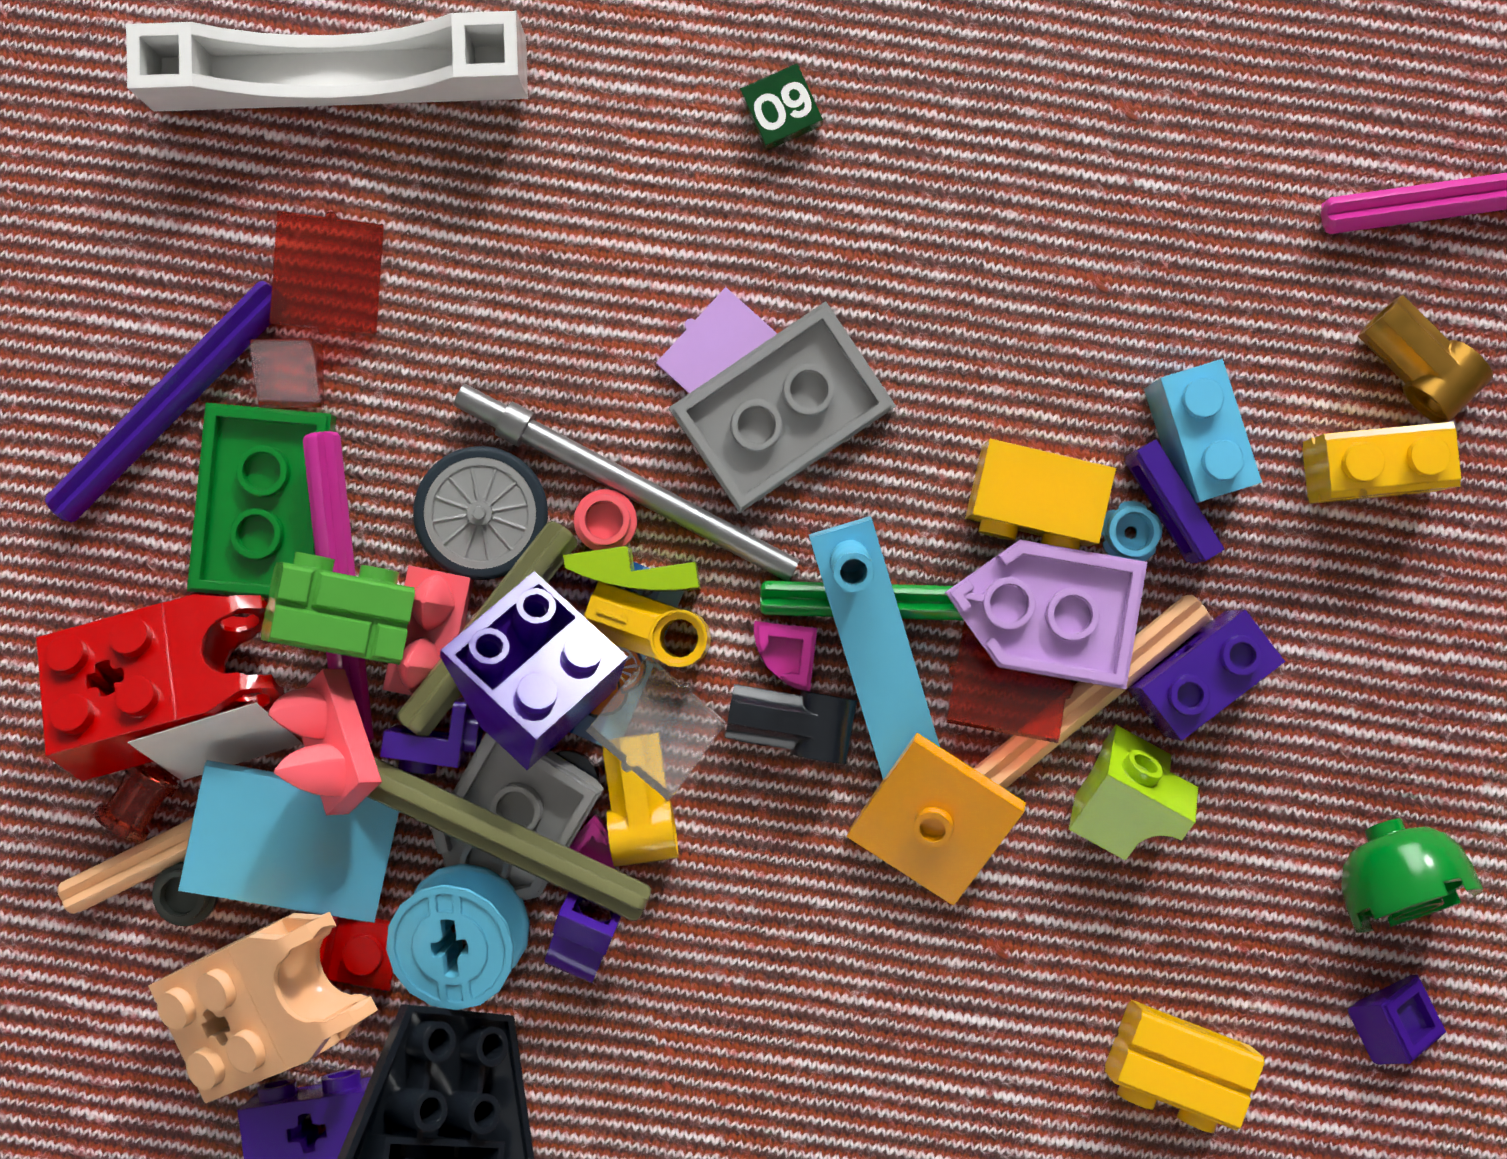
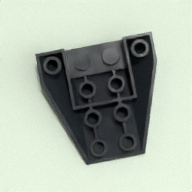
(444, 1090)

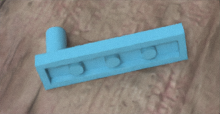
(873, 638)

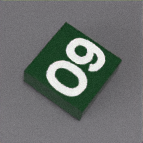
(781, 107)

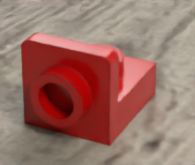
(358, 954)

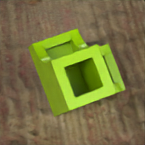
(1132, 796)

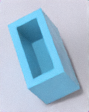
(1203, 430)

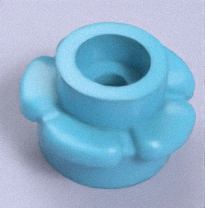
(1147, 529)

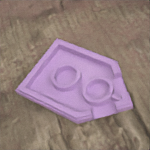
(1055, 611)

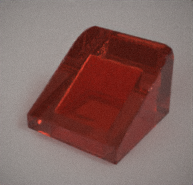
(288, 372)

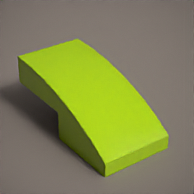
(617, 568)

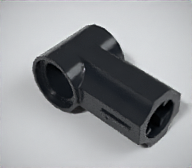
(807, 723)

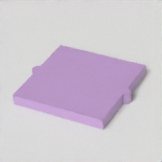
(714, 341)

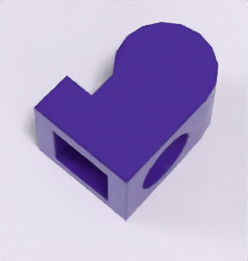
(579, 940)

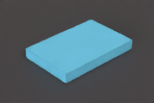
(279, 848)

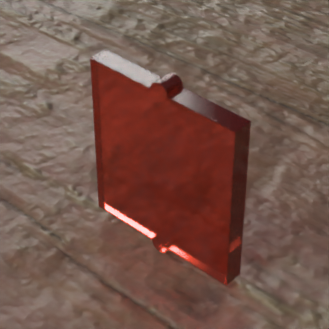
(326, 273)
(1003, 697)

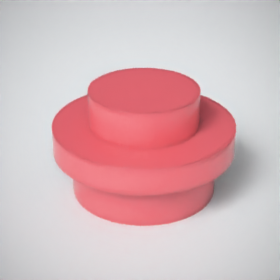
(605, 520)

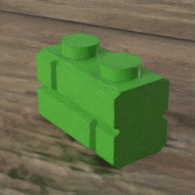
(338, 611)

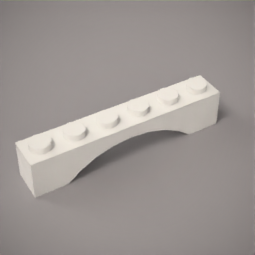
(224, 68)

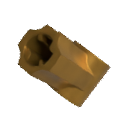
(1436, 372)

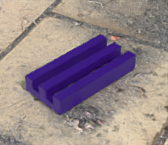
(1173, 503)

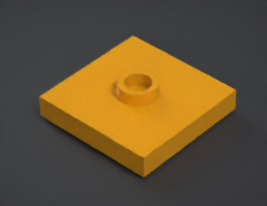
(936, 819)

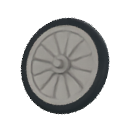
(479, 511)

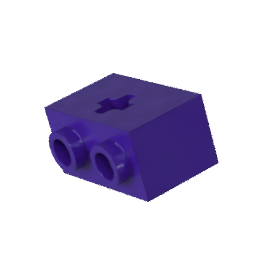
(1205, 674)
(275, 1116)

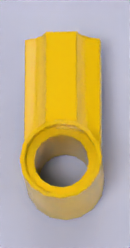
(641, 624)
(639, 819)

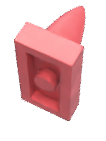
(435, 620)
(336, 750)

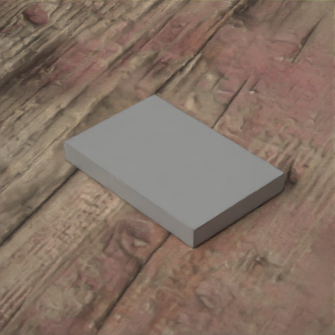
(782, 407)

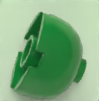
(1404, 875)

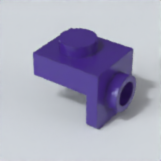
(441, 748)

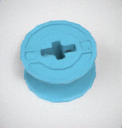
(432, 957)

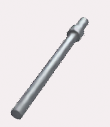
(518, 426)

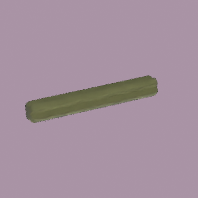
(438, 689)

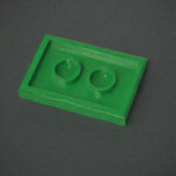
(251, 497)

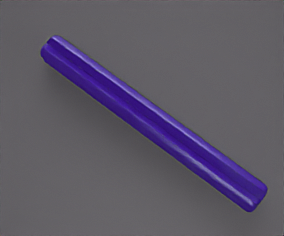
(162, 405)

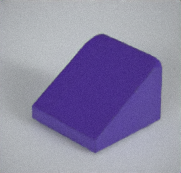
(1397, 1022)

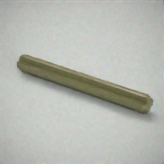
(510, 842)

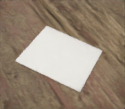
(221, 738)

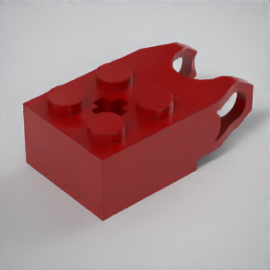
(144, 677)

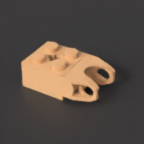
(257, 1006)

